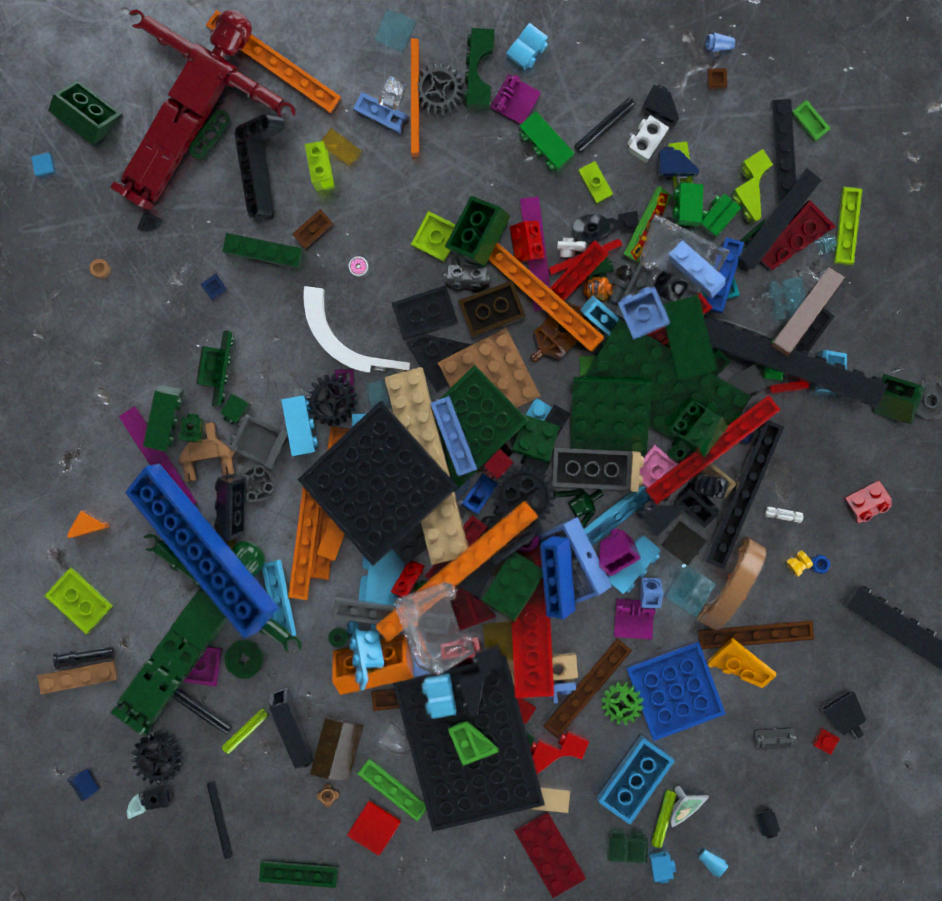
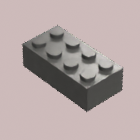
(591, 469)

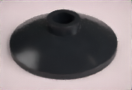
(591, 228)

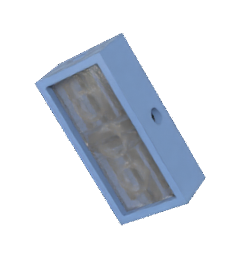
(588, 576)

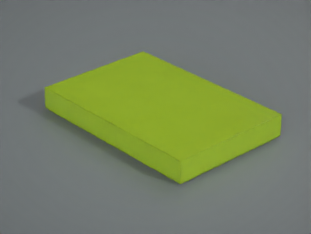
(78, 600)

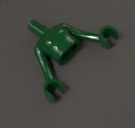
(582, 503)

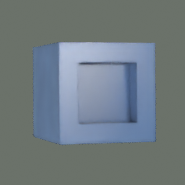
(651, 593)

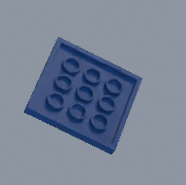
(676, 691)

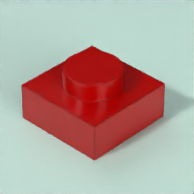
(826, 741)

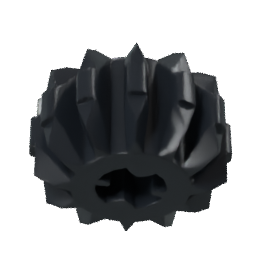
(711, 485)

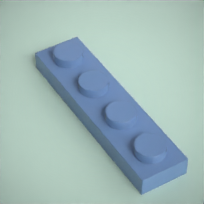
(453, 436)

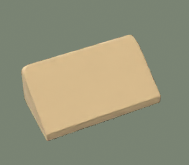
(555, 800)

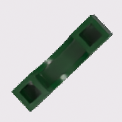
(481, 45)
(263, 250)

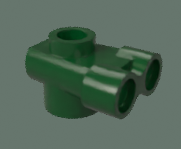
(679, 445)

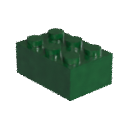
(477, 231)
(513, 586)

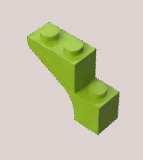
(749, 193)

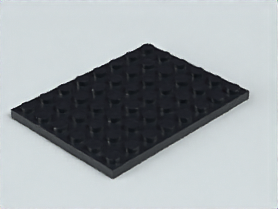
(483, 788)

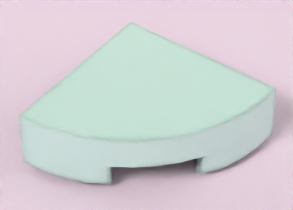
(135, 807)

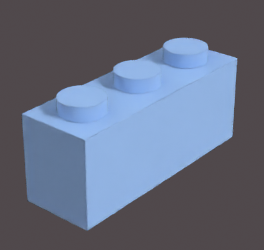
(697, 269)

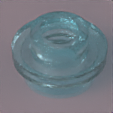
(829, 241)

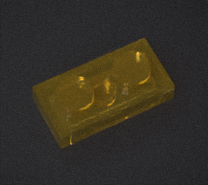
(341, 147)

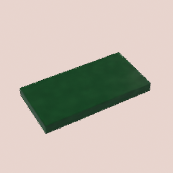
(689, 338)

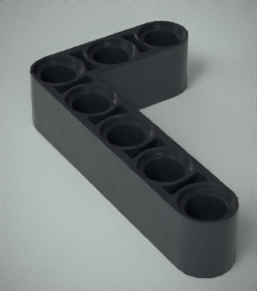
(252, 162)

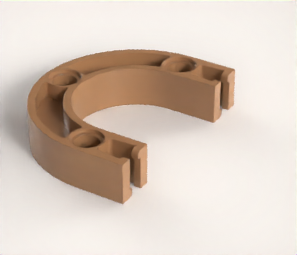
(737, 587)

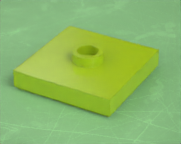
(433, 236)

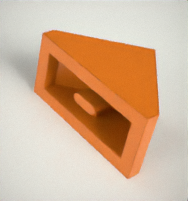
(85, 524)

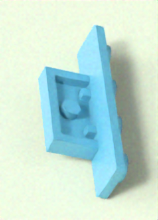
(366, 652)

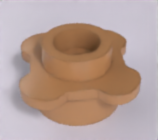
(327, 801)

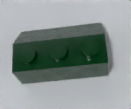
(84, 111)

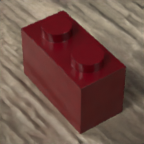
(497, 465)

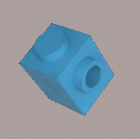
(662, 867)

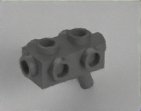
(466, 276)

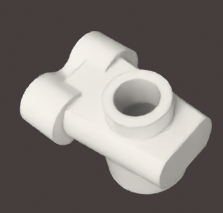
(568, 247)

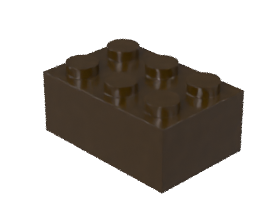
(491, 309)

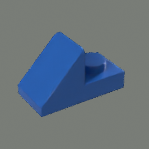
(479, 494)

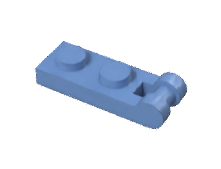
(383, 115)

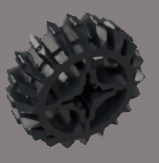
(315, 403)
(165, 759)

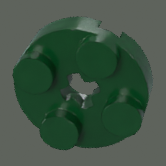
(237, 667)

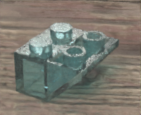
(689, 590)

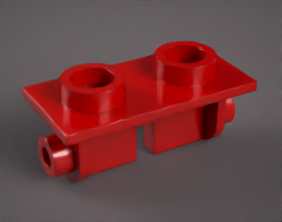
(407, 579)

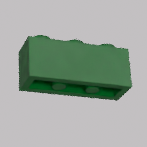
(545, 142)

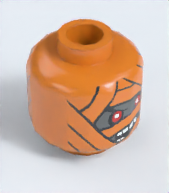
(598, 287)

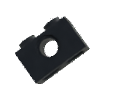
(697, 505)

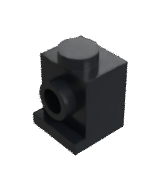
(162, 794)

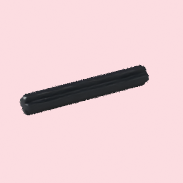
(605, 124)
(202, 711)

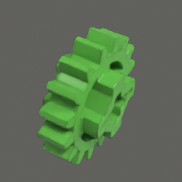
(629, 703)

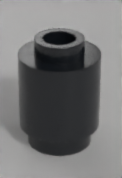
(768, 823)

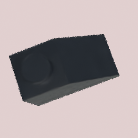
(661, 104)

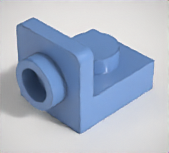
(563, 688)

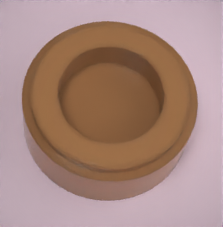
(99, 268)

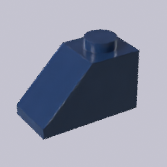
(675, 164)

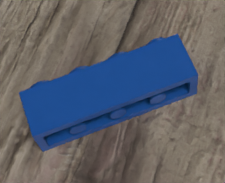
(557, 577)

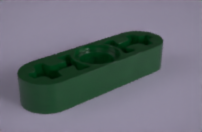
(222, 126)

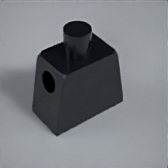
(845, 714)

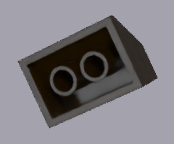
(336, 748)

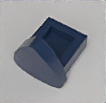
(83, 784)

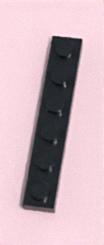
(783, 146)

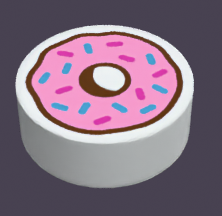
(358, 266)

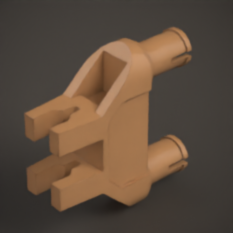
(208, 449)

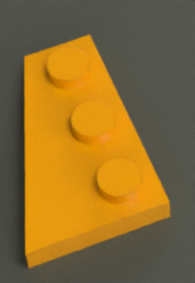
(739, 661)

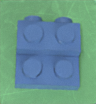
(643, 312)

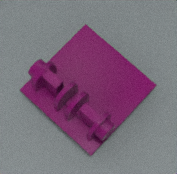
(515, 99)
(632, 620)

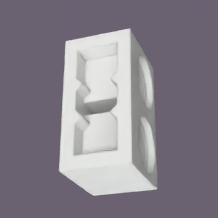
(650, 140)

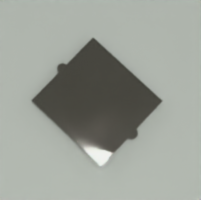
(683, 543)

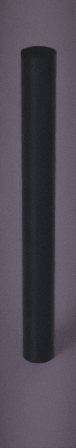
(219, 820)

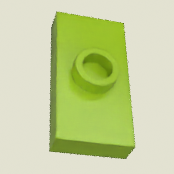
(595, 182)

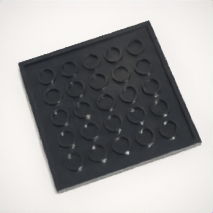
(377, 483)

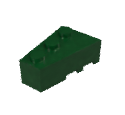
(163, 418)

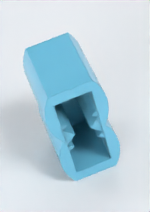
(527, 47)
(439, 695)

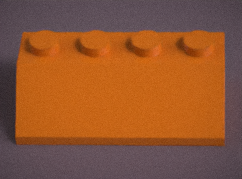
(396, 667)

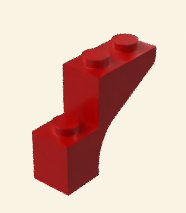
(547, 753)

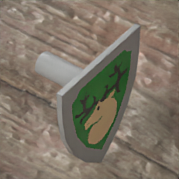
(685, 806)

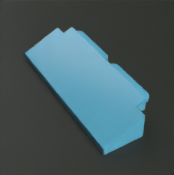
(380, 580)

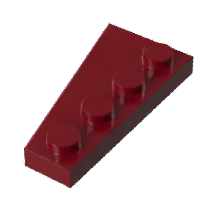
(804, 228)

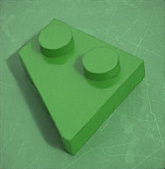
(470, 743)

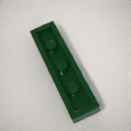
(298, 874)

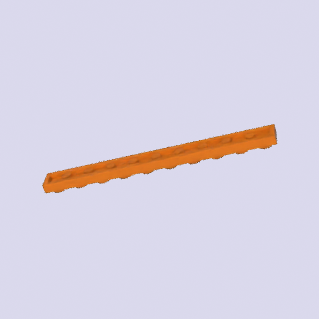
(469, 559)

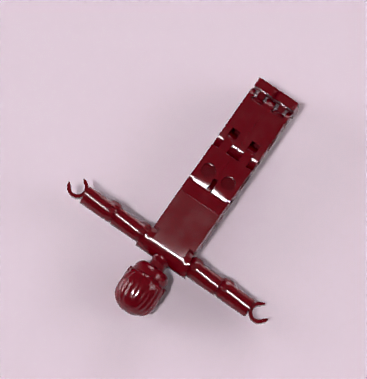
(190, 102)

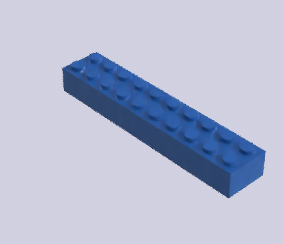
(201, 550)

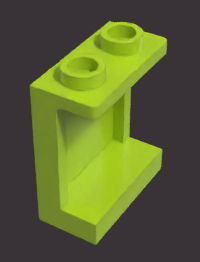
(319, 166)

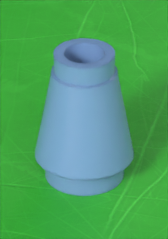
(719, 42)

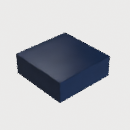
(214, 286)

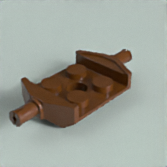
(551, 340)

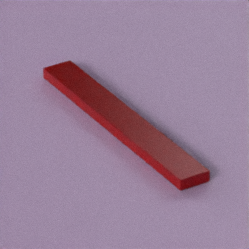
(696, 463)

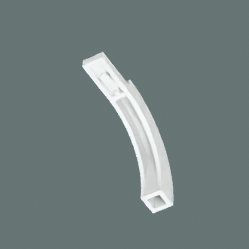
(319, 326)

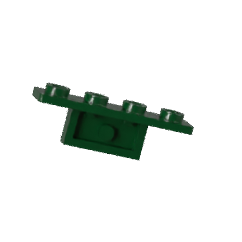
(213, 367)

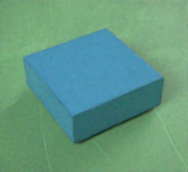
(43, 164)

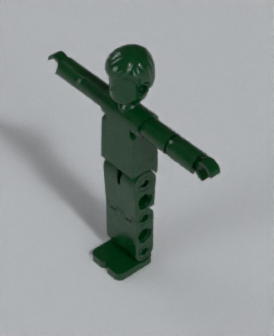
(185, 643)

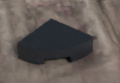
(149, 222)

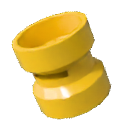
(799, 563)

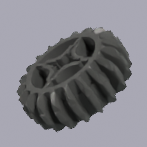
(445, 85)

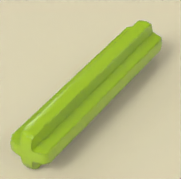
(247, 729)
(663, 819)

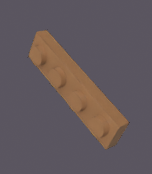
(77, 677)

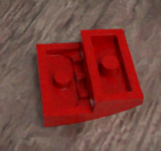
(373, 828)

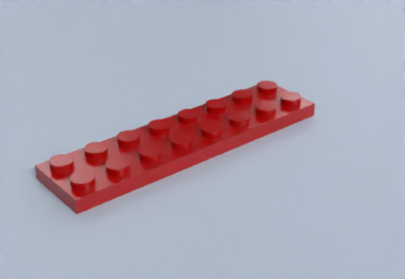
(533, 642)

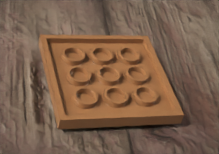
(499, 362)

